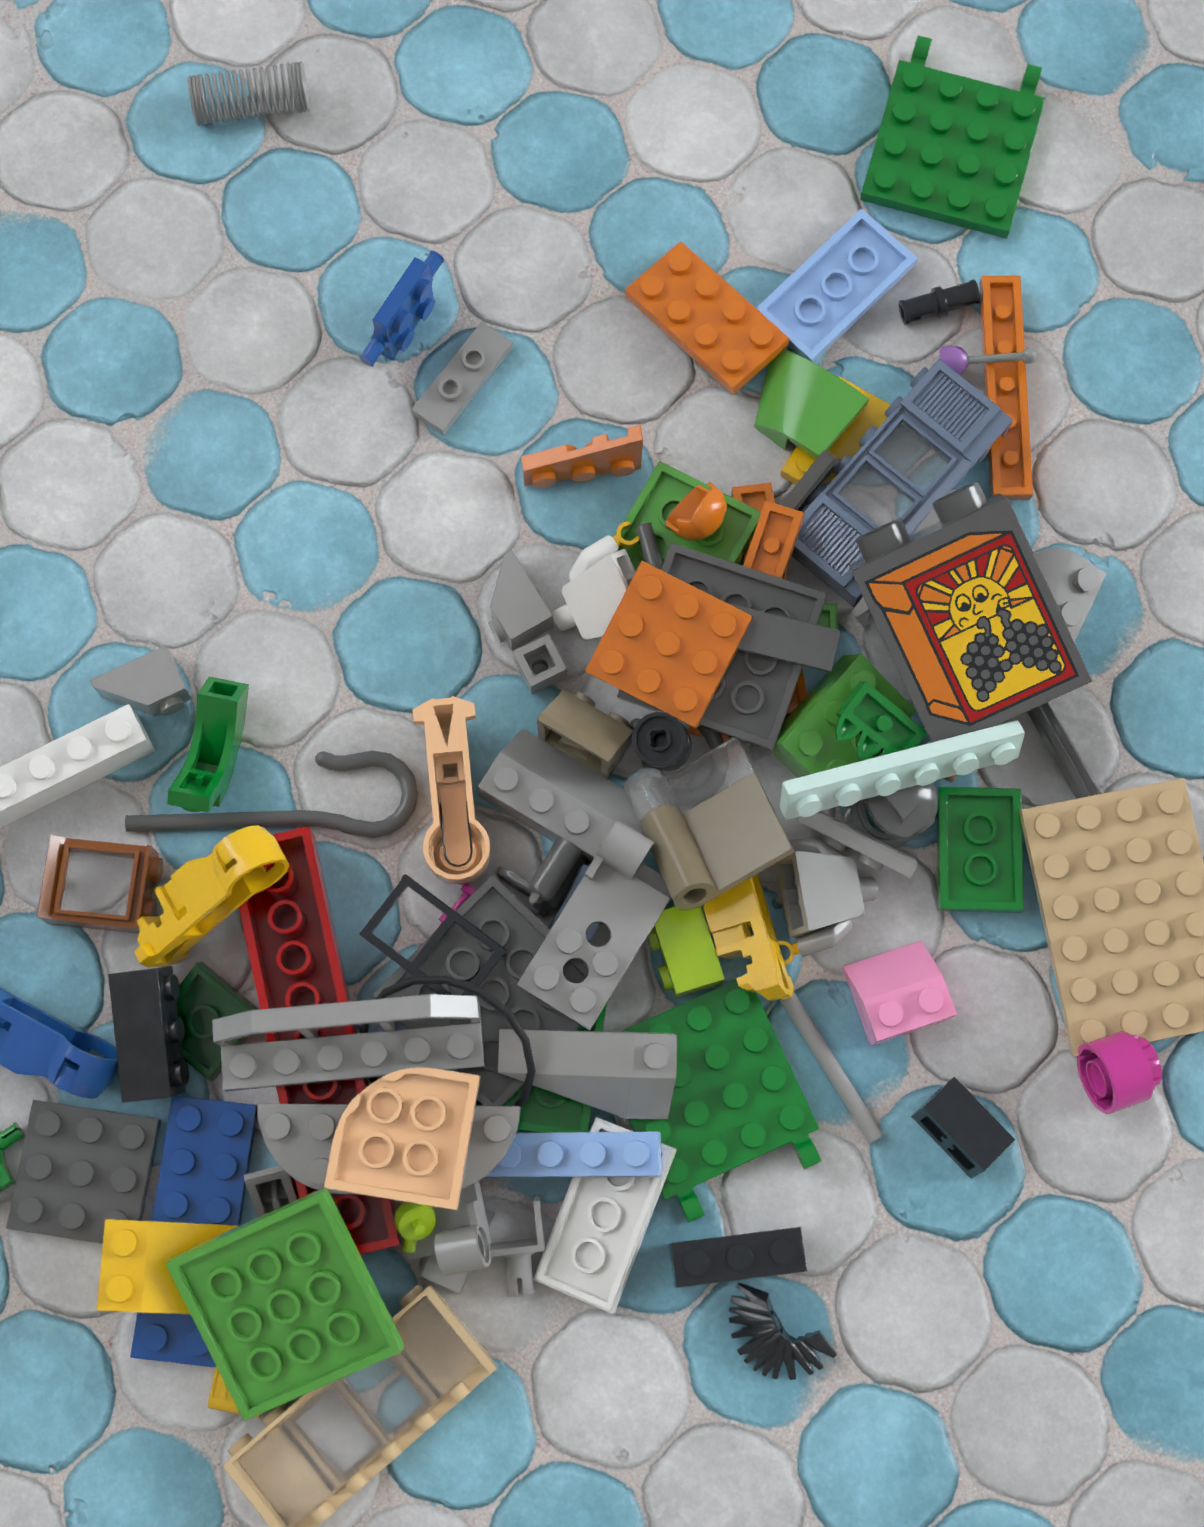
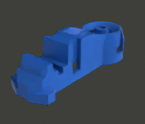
(47, 1047)

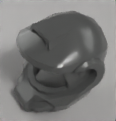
(898, 814)

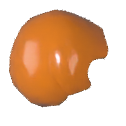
(698, 513)

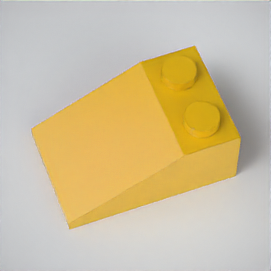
(135, 1267)

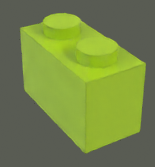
(686, 952)

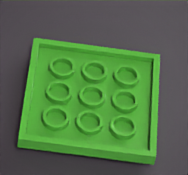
(285, 1304)

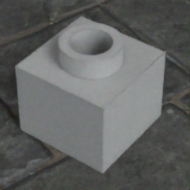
(540, 652)

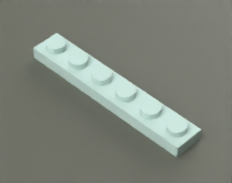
(901, 770)

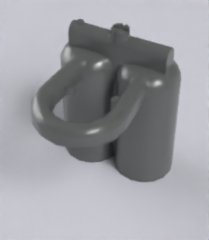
(551, 879)

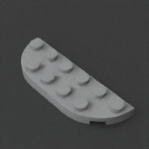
(304, 1133)

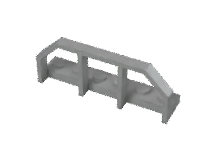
(348, 1055)

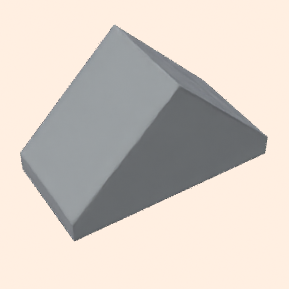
(270, 1189)

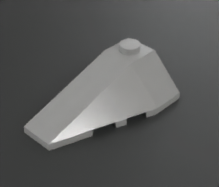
(603, 1069)

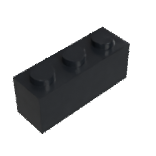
(148, 1034)
(737, 1257)

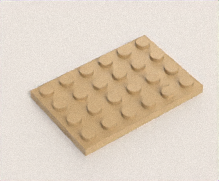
(1122, 910)

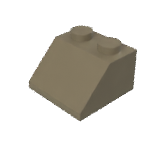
(585, 732)

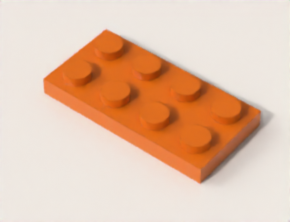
(707, 317)

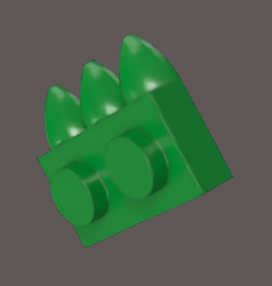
(877, 721)

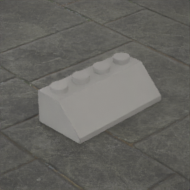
(555, 794)

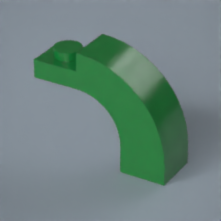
(213, 747)

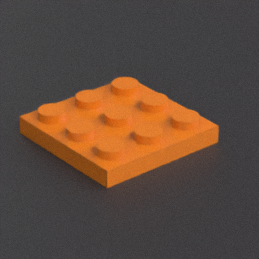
(669, 644)

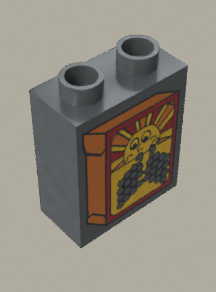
(967, 615)

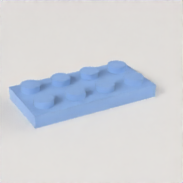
(837, 285)

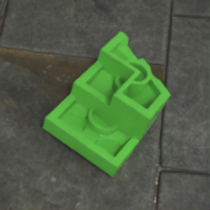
(805, 405)

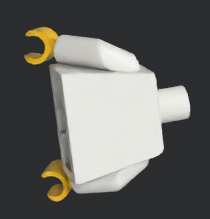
(596, 586)

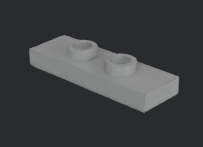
(462, 378)
(873, 852)

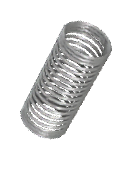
(297, 85)

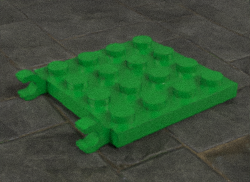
(953, 146)
(729, 1092)

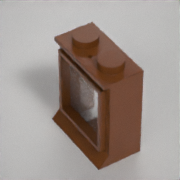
(98, 884)

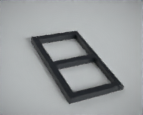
(452, 917)

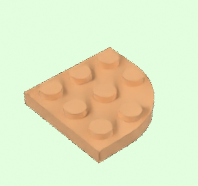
(406, 1137)

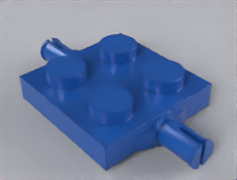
(403, 309)

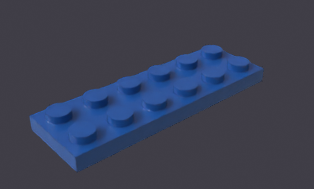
(198, 1183)

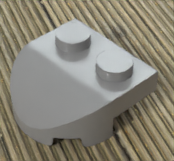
(1072, 583)

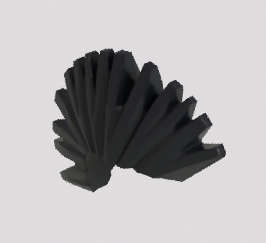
(770, 1337)

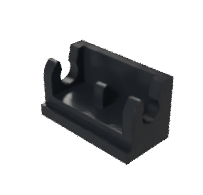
(963, 1128)

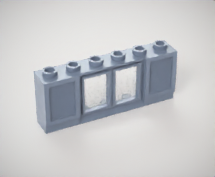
(898, 472)

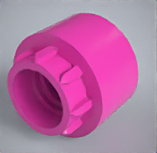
(1119, 1071)

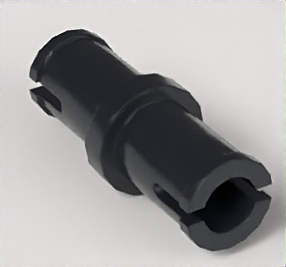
(939, 302)

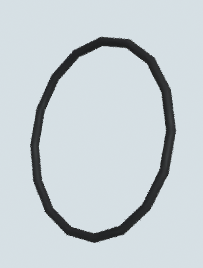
(489, 999)

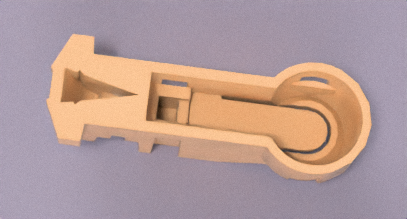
(450, 758)

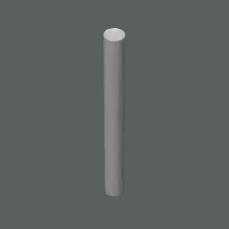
(832, 1068)

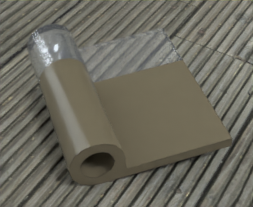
(708, 824)

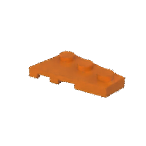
(598, 457)

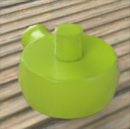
(414, 1223)

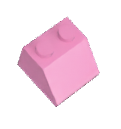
(899, 992)

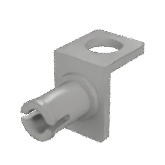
(518, 1257)

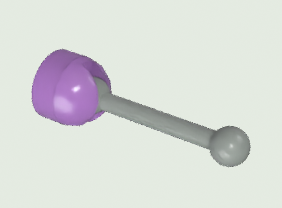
(958, 359)

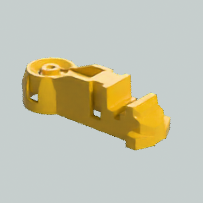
(204, 886)
(729, 922)

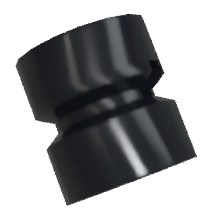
(661, 741)

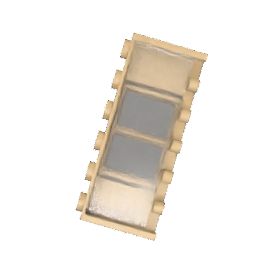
(356, 1426)

